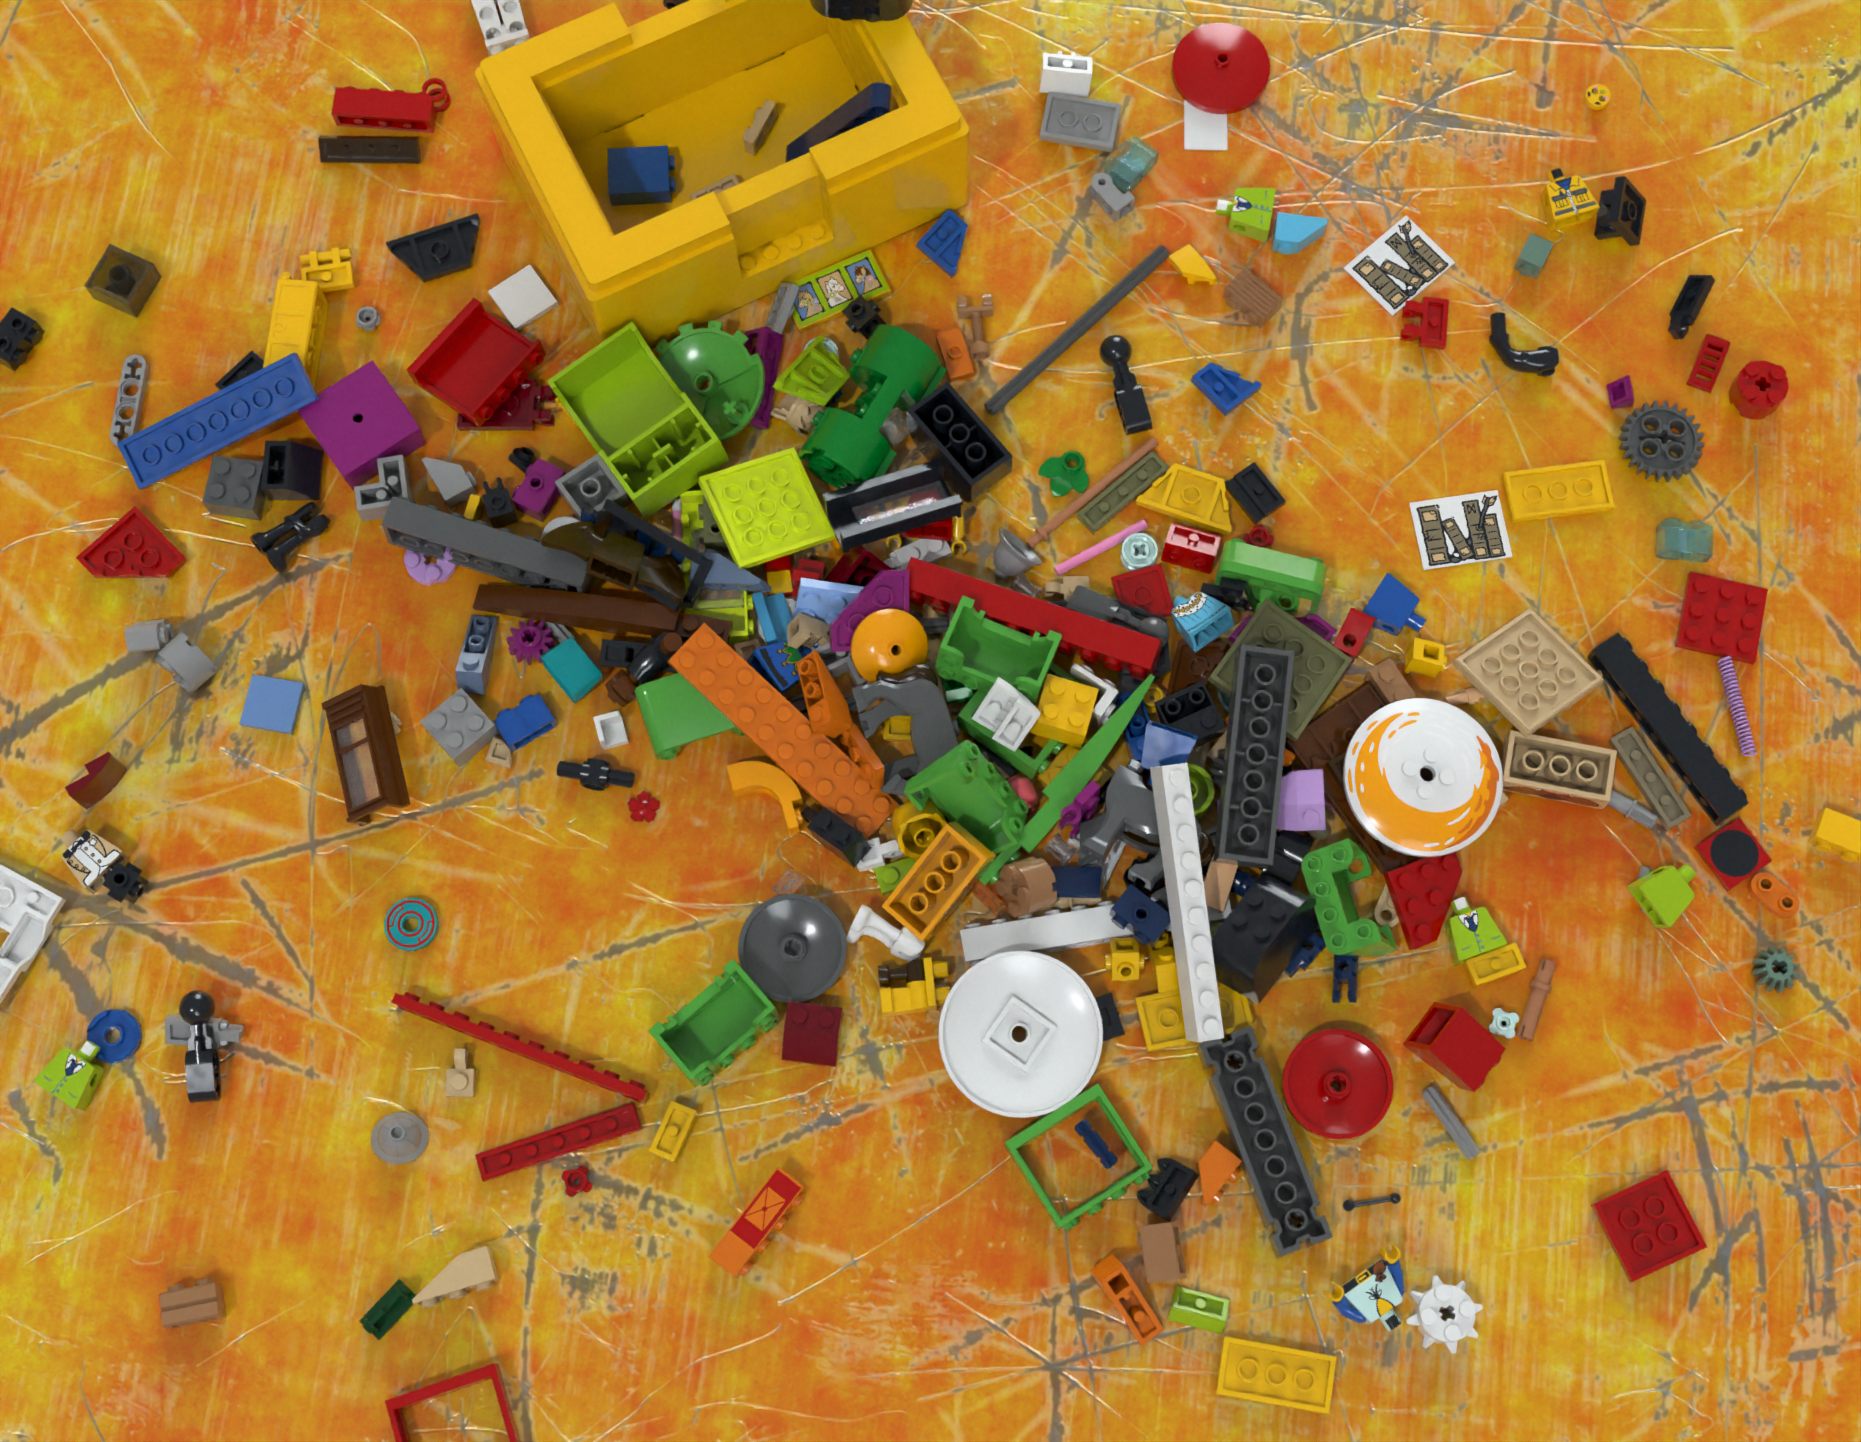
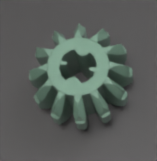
(1769, 960)

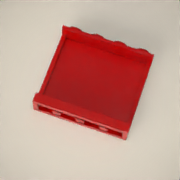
(475, 363)

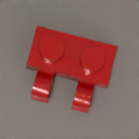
(1433, 322)

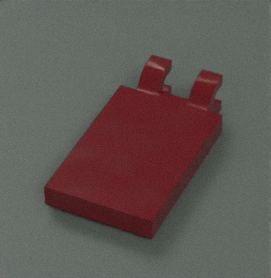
(518, 412)

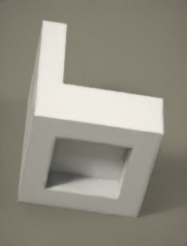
(611, 730)

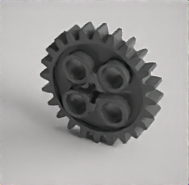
(1661, 441)

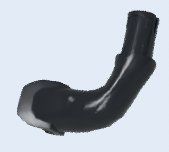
(1538, 361)

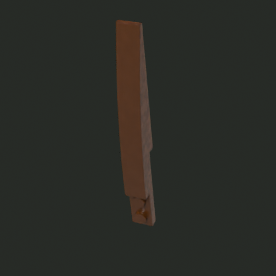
(594, 611)

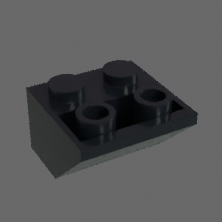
(291, 471)
(1192, 712)

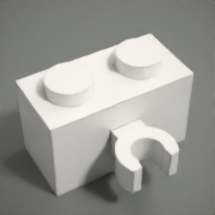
(1065, 74)

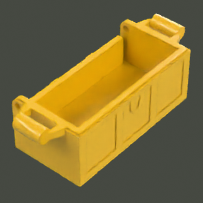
(297, 323)

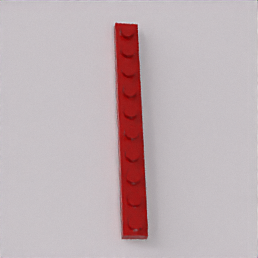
(533, 1050)

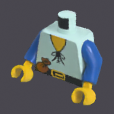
(1372, 1292)

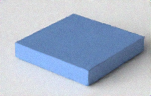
(272, 704)

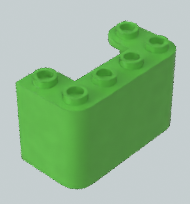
(983, 650)
(716, 1025)

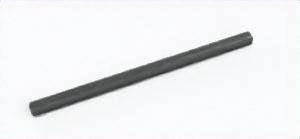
(1076, 330)

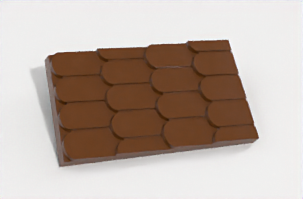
(1329, 737)

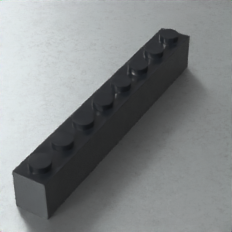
(1668, 729)

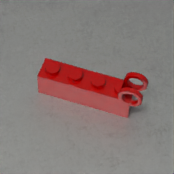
(389, 108)

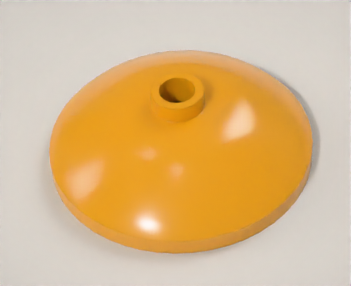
(876, 637)

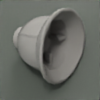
(1012, 556)
(399, 1138)

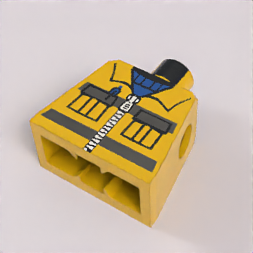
(1567, 201)

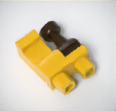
(920, 988)

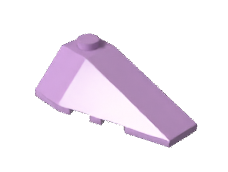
(1301, 801)

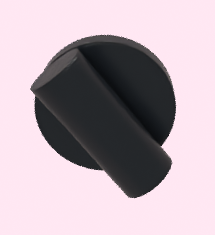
(522, 458)

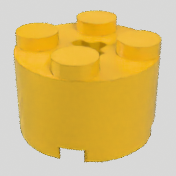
(915, 828)

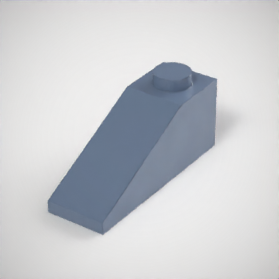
(727, 575)

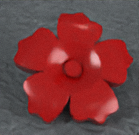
(643, 807)

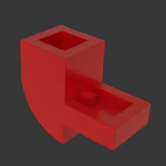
(807, 569)

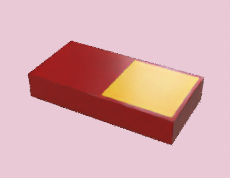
(779, 576)

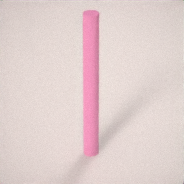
(1100, 548)

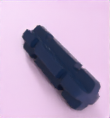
(1096, 1144)

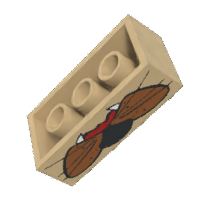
(1557, 769)

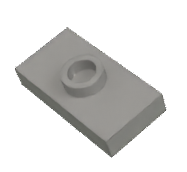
(782, 307)

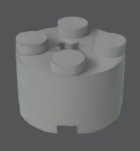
(187, 662)

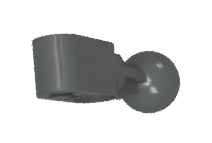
(1106, 609)

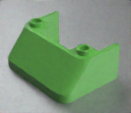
(1273, 571)

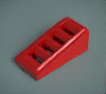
(1714, 348)

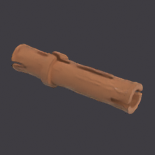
(1539, 989)

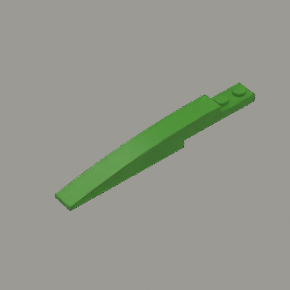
(1069, 782)

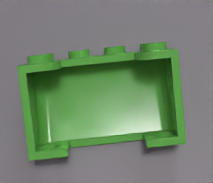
(973, 795)
(1327, 881)

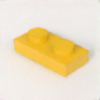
(1495, 964)
(673, 1131)

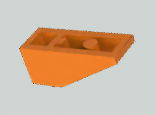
(1126, 1299)

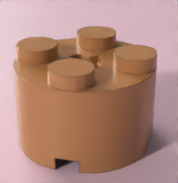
(1026, 886)

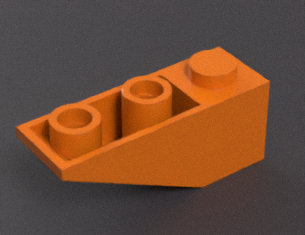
(823, 698)

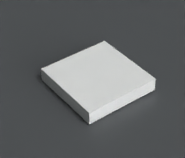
(523, 298)

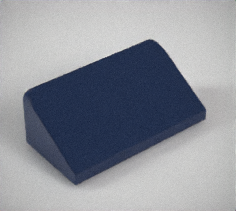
(1078, 881)

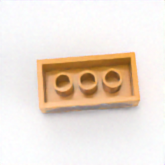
(938, 881)

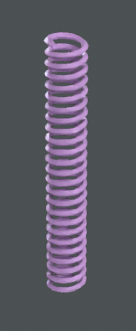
(1736, 706)

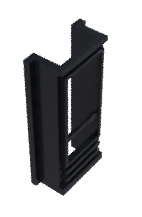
(626, 521)

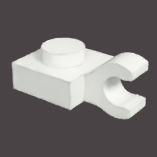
(876, 855)

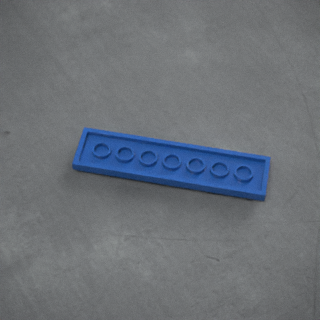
(218, 421)

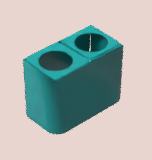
(572, 669)

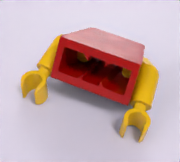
(939, 530)

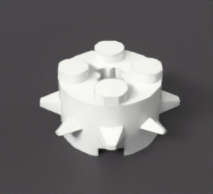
(1460, 1309)

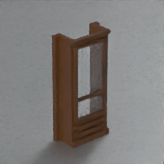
(366, 752)

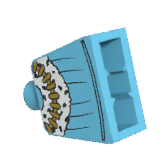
(1201, 619)

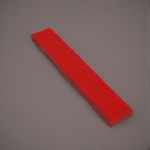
(558, 1142)

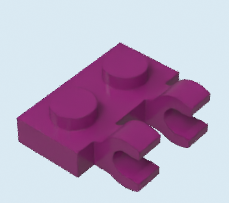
(1081, 809)

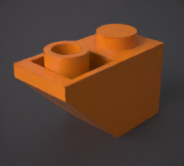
(1214, 1170)

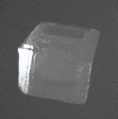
(895, 427)

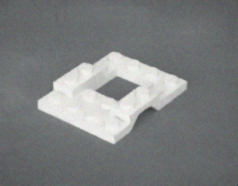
(28, 916)

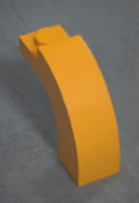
(763, 777)

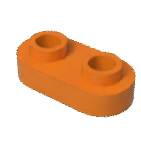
(1773, 896)

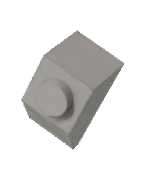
(451, 481)

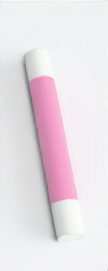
(677, 525)

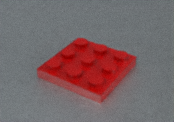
(1721, 617)
(1648, 1226)

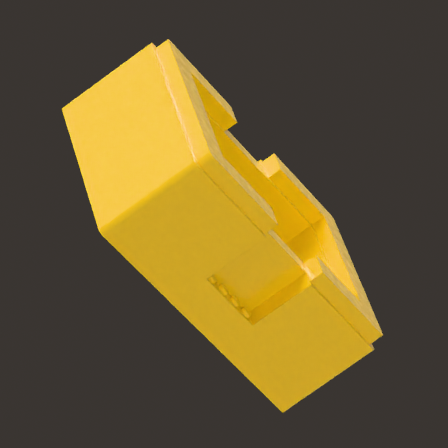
(691, 84)

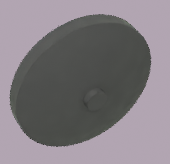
(792, 947)

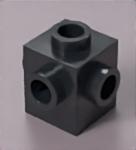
(863, 316)
(125, 882)

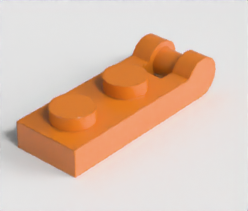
(863, 754)

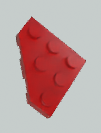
(132, 550)
(1423, 896)

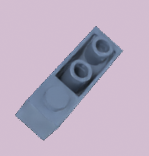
(476, 655)

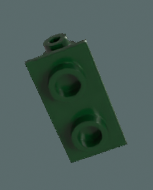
(388, 1310)

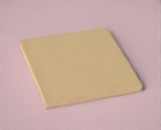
(1528, 672)

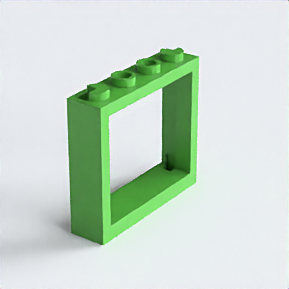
(1018, 758)
(1055, 1118)

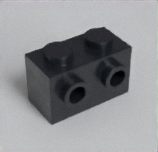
(17, 338)

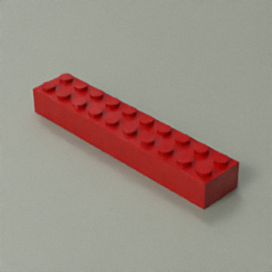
(1080, 633)

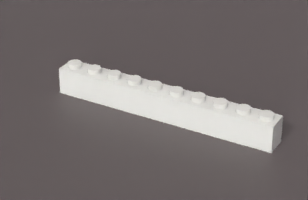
(1187, 902)
(1051, 932)

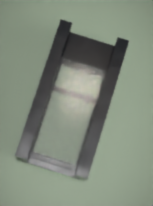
(890, 505)

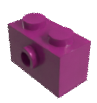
(538, 490)

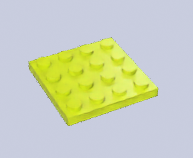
(766, 508)

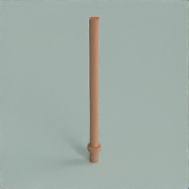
(1042, 533)

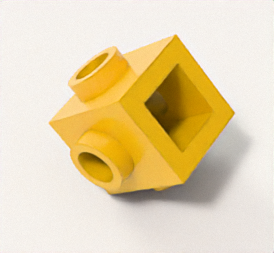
(1124, 959)

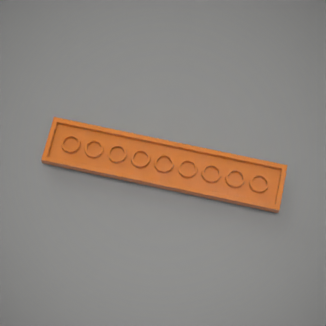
(781, 731)

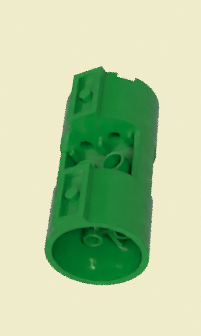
(893, 373)

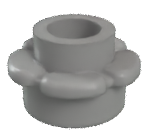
(364, 313)

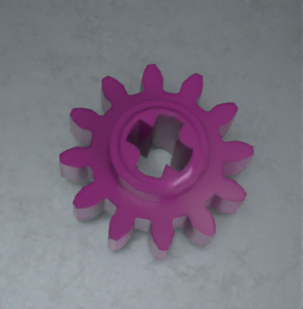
(522, 649)

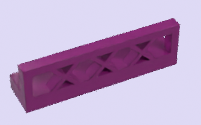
(769, 348)

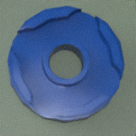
(129, 1038)

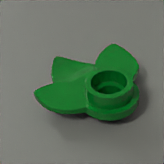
(1063, 477)

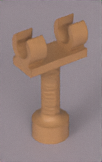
(979, 349)

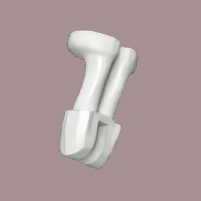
(900, 942)

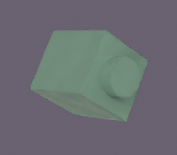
(1533, 256)

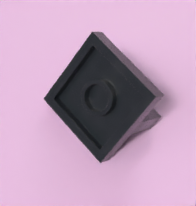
(1621, 212)

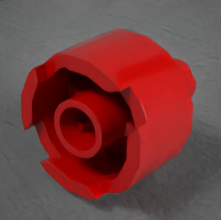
(1759, 389)

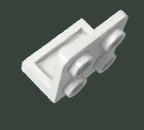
(1106, 695)

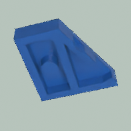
(944, 242)
(1224, 387)

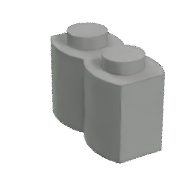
(148, 635)

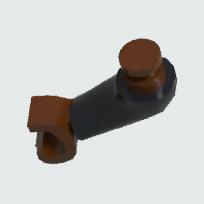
(643, 667)

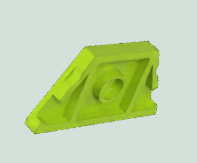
(814, 374)

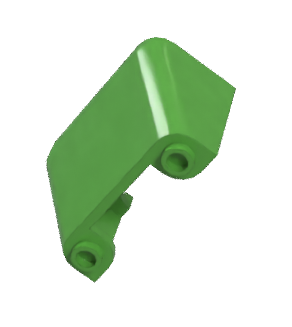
(678, 715)

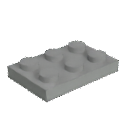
(1080, 122)

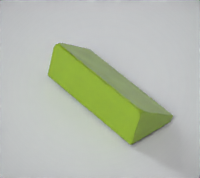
(1199, 1310)

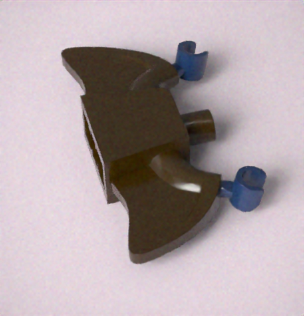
(618, 557)

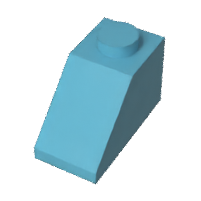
(1296, 232)

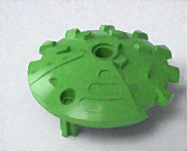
(734, 375)

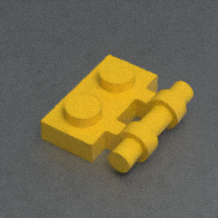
(329, 276)

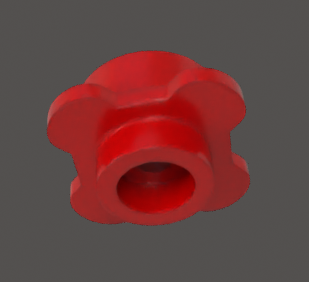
(1259, 532)
(569, 1178)

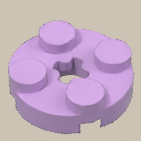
(431, 573)

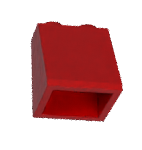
(1455, 1045)

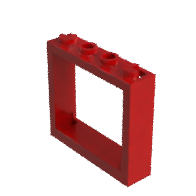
(492, 1371)

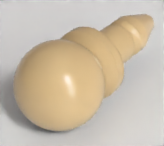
(1065, 903)

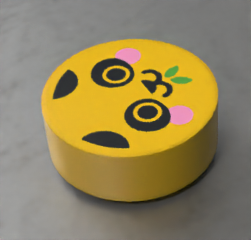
(1597, 97)

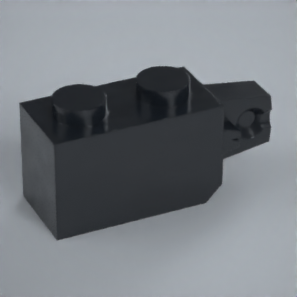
(836, 835)

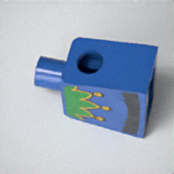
(778, 664)

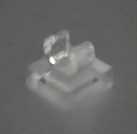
(790, 883)

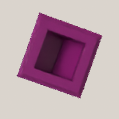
(1620, 393)

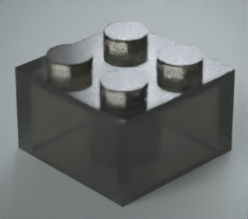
(123, 280)

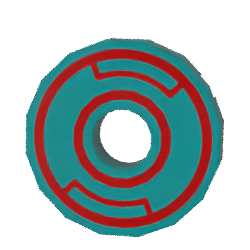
(401, 912)

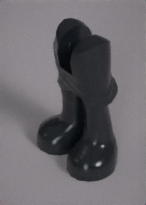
(303, 532)

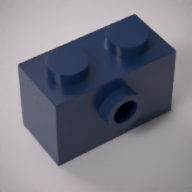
(1140, 916)

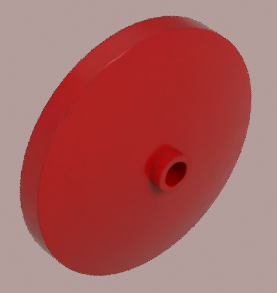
(1220, 68)
(1357, 1068)

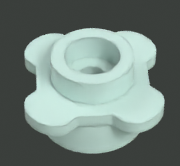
(1496, 1026)

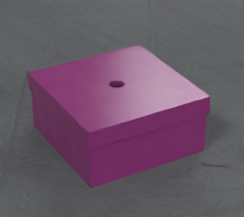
(362, 422)

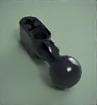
(1129, 396)
(201, 1058)

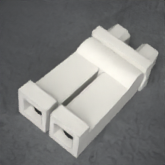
(498, 35)

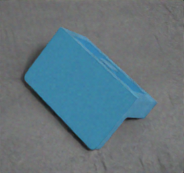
(773, 616)

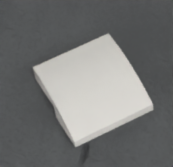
(1006, 714)

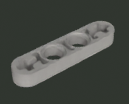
(129, 402)

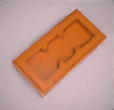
(955, 354)

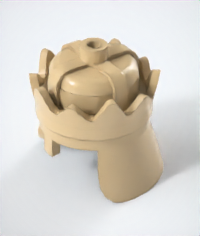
(796, 412)

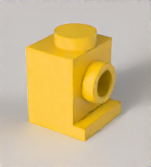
(1425, 657)

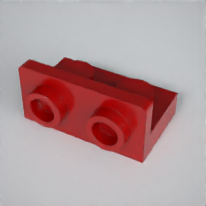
(1190, 548)

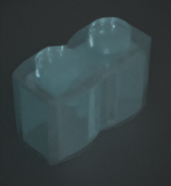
(1131, 164)
(1684, 541)

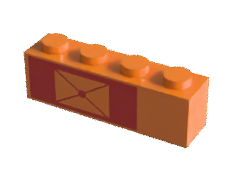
(757, 1223)

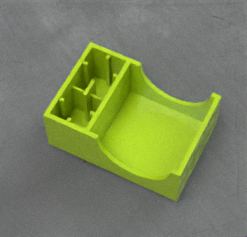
(638, 420)

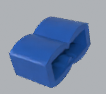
(524, 722)

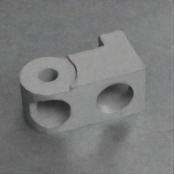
(1110, 197)

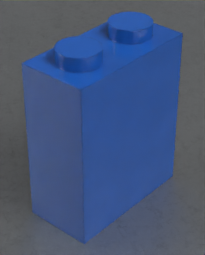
(640, 175)

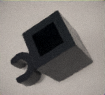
(499, 505)

